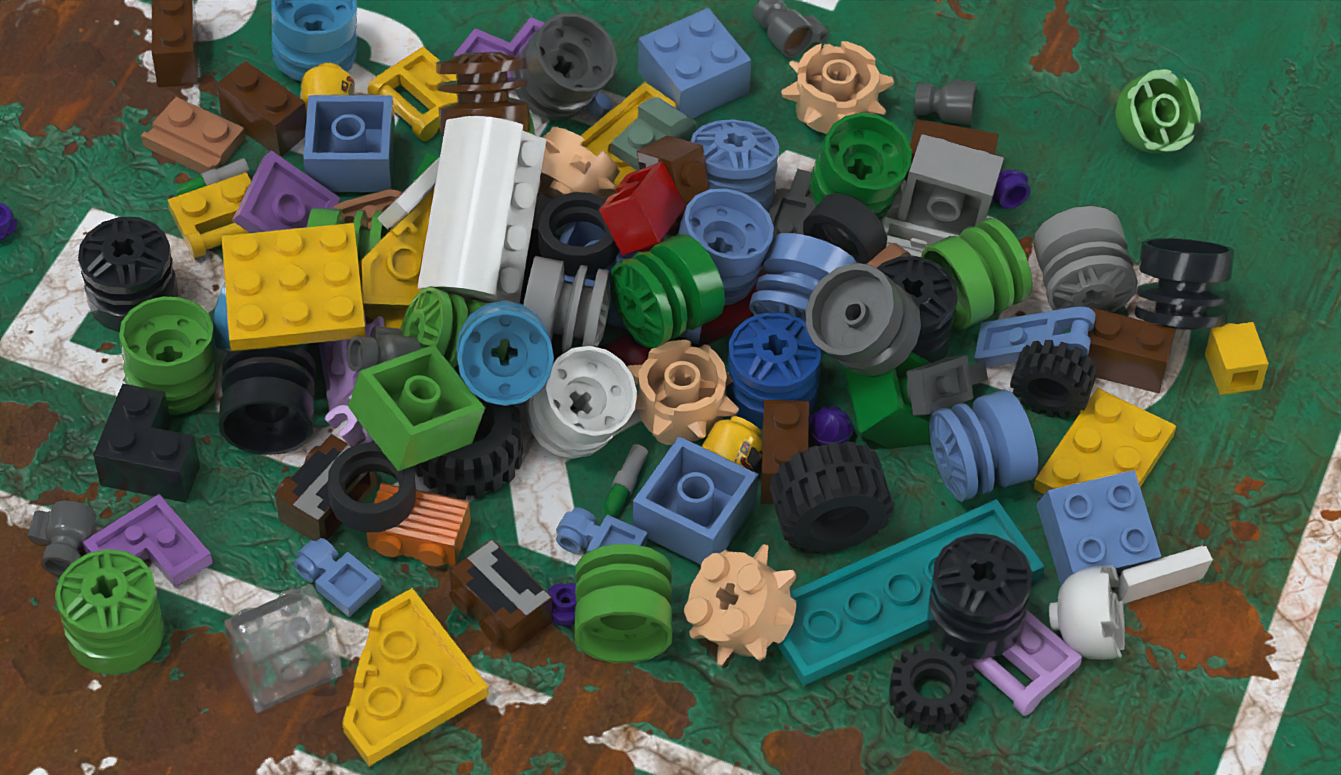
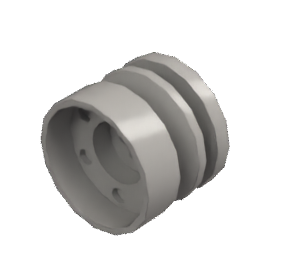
(1085, 260)
(568, 307)

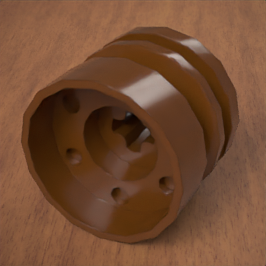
(483, 87)

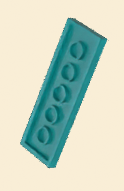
(881, 596)

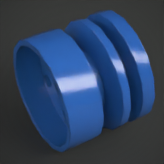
(772, 361)

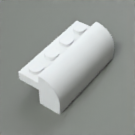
(482, 209)

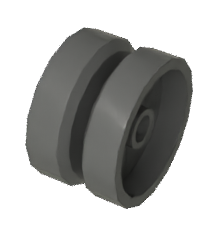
(863, 319)

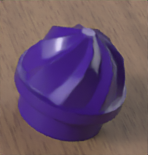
(830, 426)

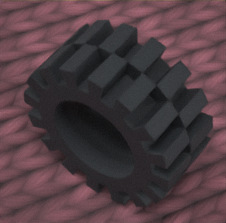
(1053, 378)
(932, 665)

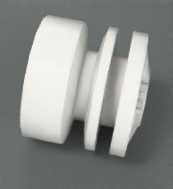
(600, 390)

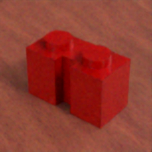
(642, 209)

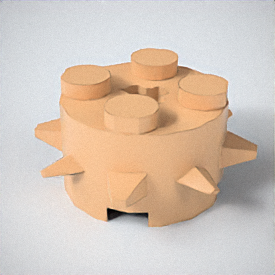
(836, 84)
(573, 168)
(682, 391)
(740, 603)

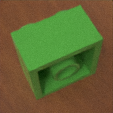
(416, 407)

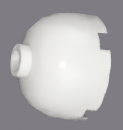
(1090, 613)

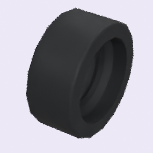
(569, 209)
(852, 218)
(369, 516)

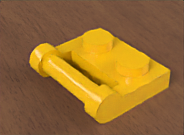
(419, 77)
(209, 210)

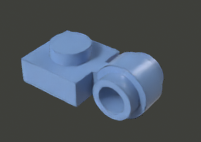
(579, 530)
(344, 582)

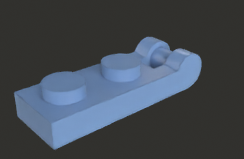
(1004, 338)

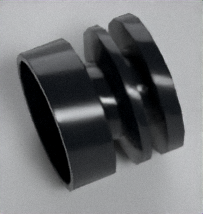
(124, 266)
(1183, 287)
(935, 297)
(267, 399)
(979, 595)

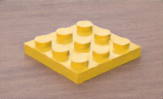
(292, 287)

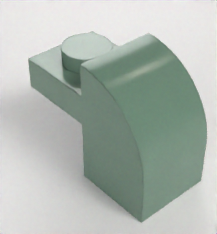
(654, 122)

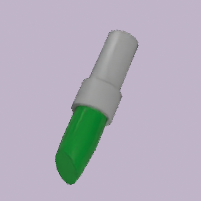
(213, 176)
(625, 481)

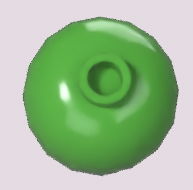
(1157, 112)

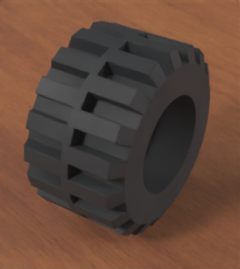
(483, 463)
(831, 497)

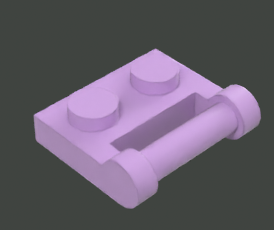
(1038, 655)

